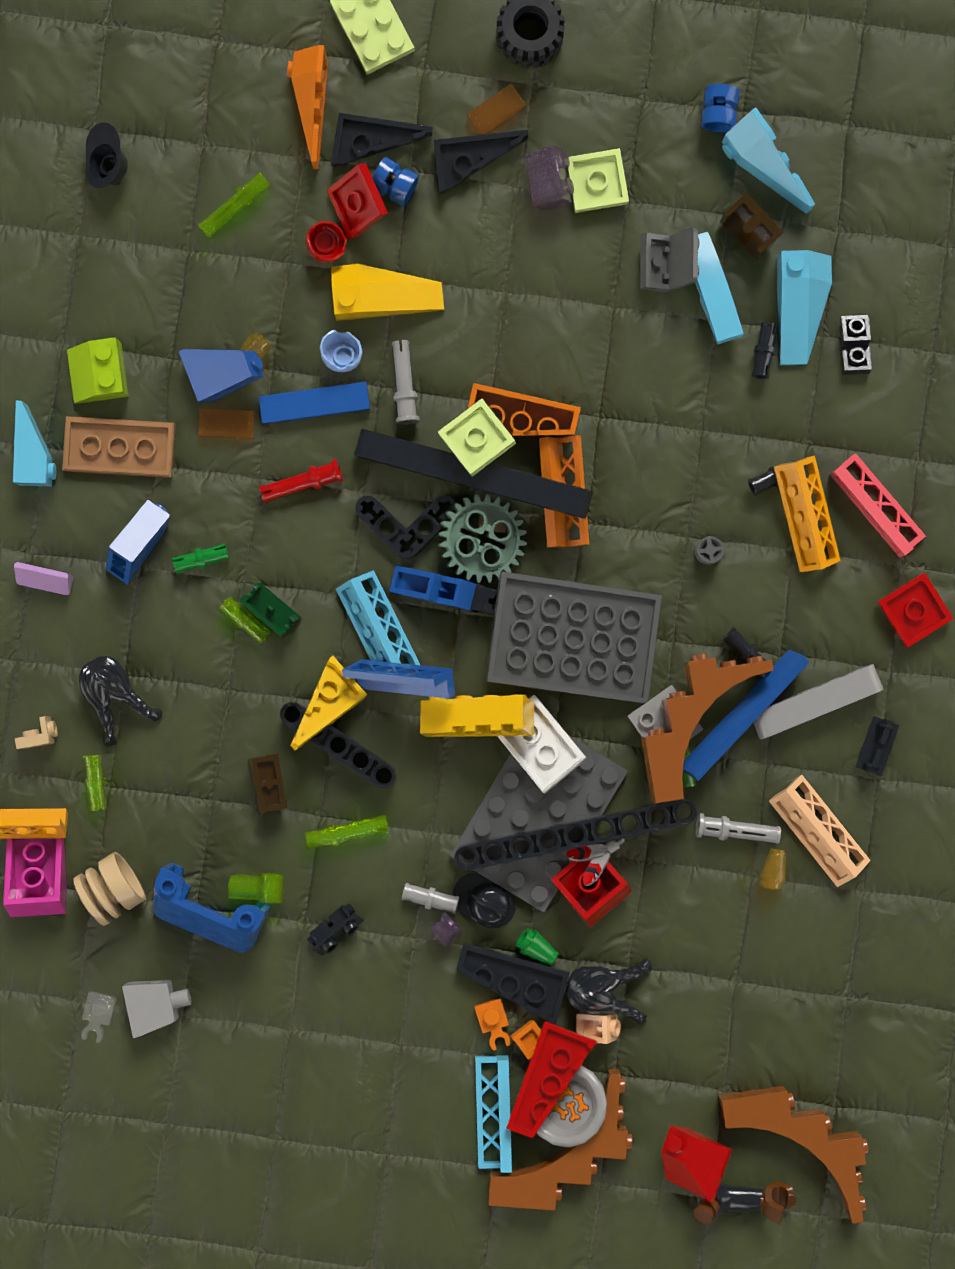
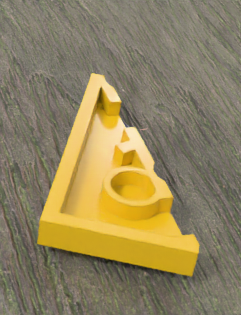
(329, 702)

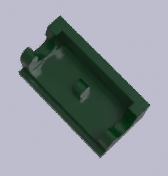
(270, 609)

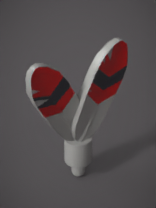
(599, 856)

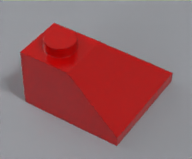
(694, 1161)

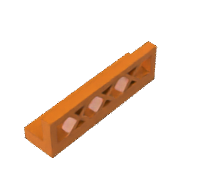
(553, 468)

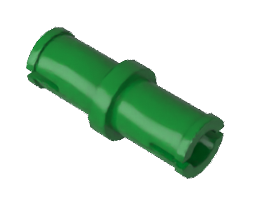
(200, 558)

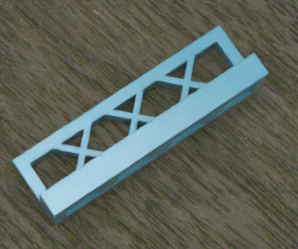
(371, 628)
(503, 1103)

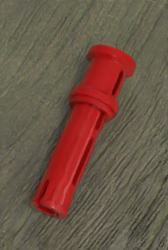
(313, 478)

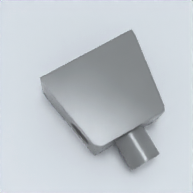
(153, 1004)

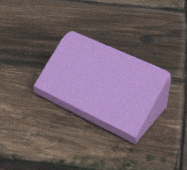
(43, 578)

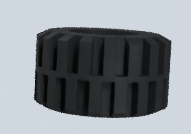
(530, 50)

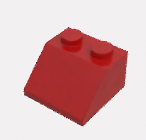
(594, 900)

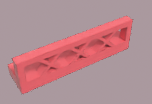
(872, 509)

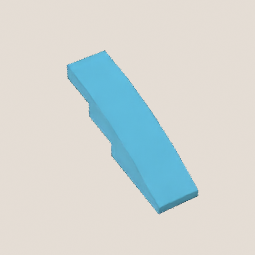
(715, 294)

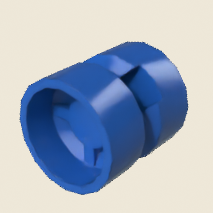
(720, 104)
(403, 185)

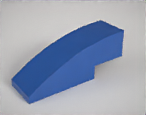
(432, 587)

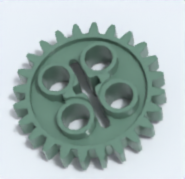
(473, 562)

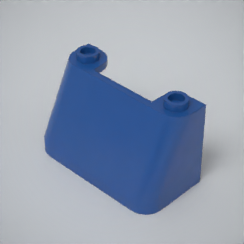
(172, 906)

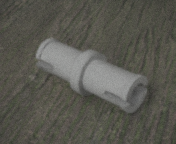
(430, 898)

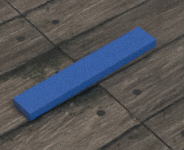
(744, 714)

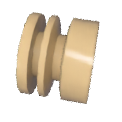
(105, 891)

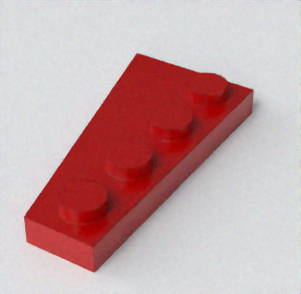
(550, 1070)

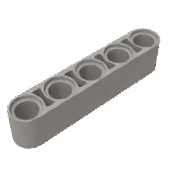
(818, 701)

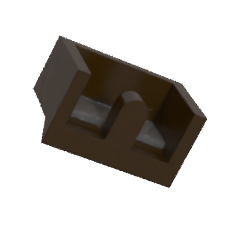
(751, 226)

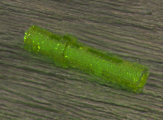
(234, 204)
(348, 831)

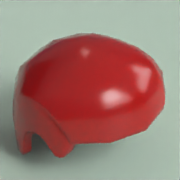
(325, 242)

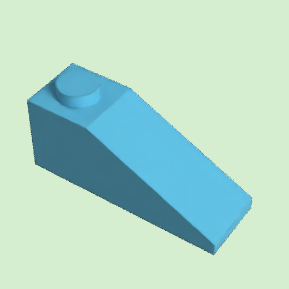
(31, 456)

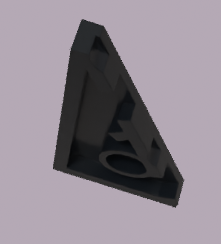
(366, 136)
(466, 155)

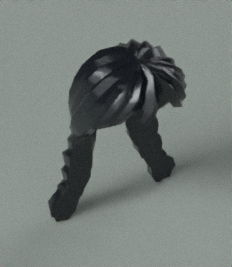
(105, 680)
(592, 988)

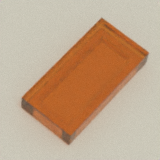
(497, 110)
(226, 424)

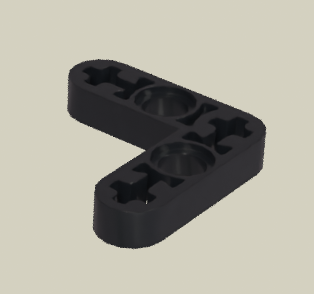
(401, 532)

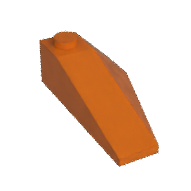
(309, 82)

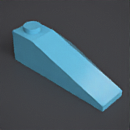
(753, 149)
(802, 293)

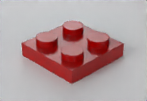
(357, 201)
(915, 610)

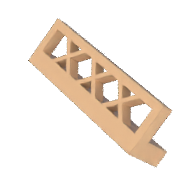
(817, 834)

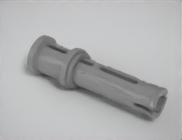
(405, 395)
(725, 828)

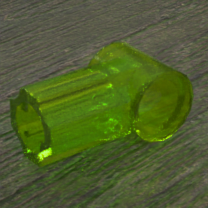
(261, 887)

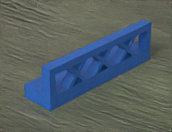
(402, 678)

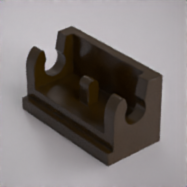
(267, 783)

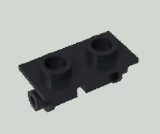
(877, 746)
(345, 924)

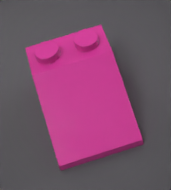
(35, 877)

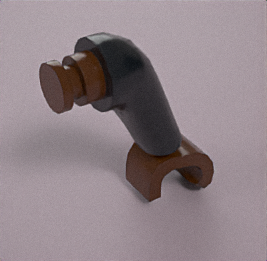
(739, 1199)

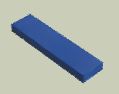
(314, 403)

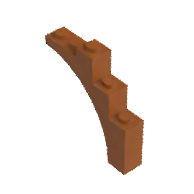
(666, 751)
(840, 1152)
(537, 1185)

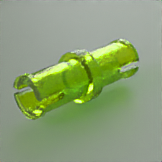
(244, 620)
(95, 782)

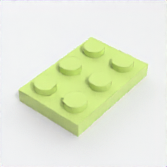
(373, 31)

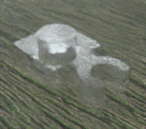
(98, 1011)

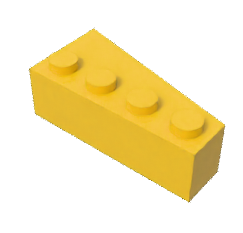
(477, 716)

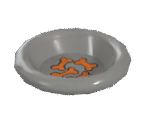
(577, 1111)

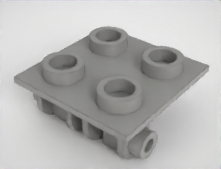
(652, 716)

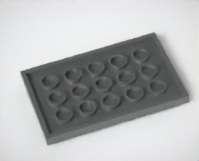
(573, 637)
(519, 805)

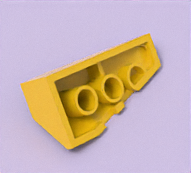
(375, 292)

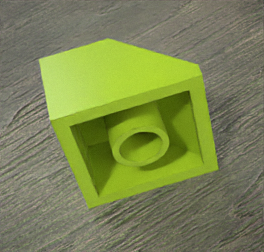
(97, 371)

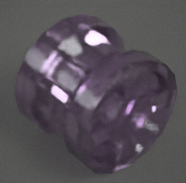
(446, 929)

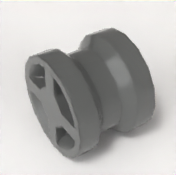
(711, 546)

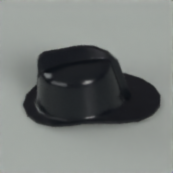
(104, 158)
(484, 901)

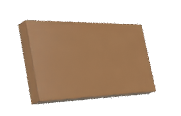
(118, 447)

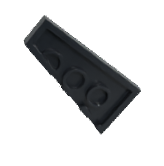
(523, 981)

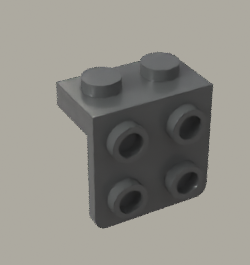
(669, 260)

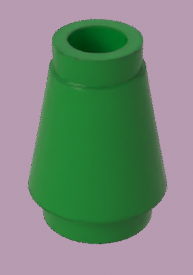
(536, 947)

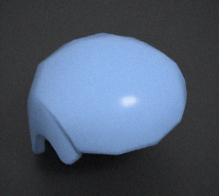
(340, 351)

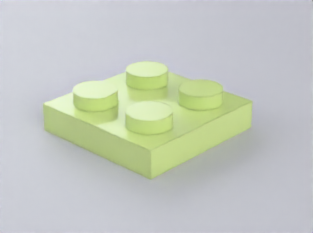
(598, 180)
(476, 437)

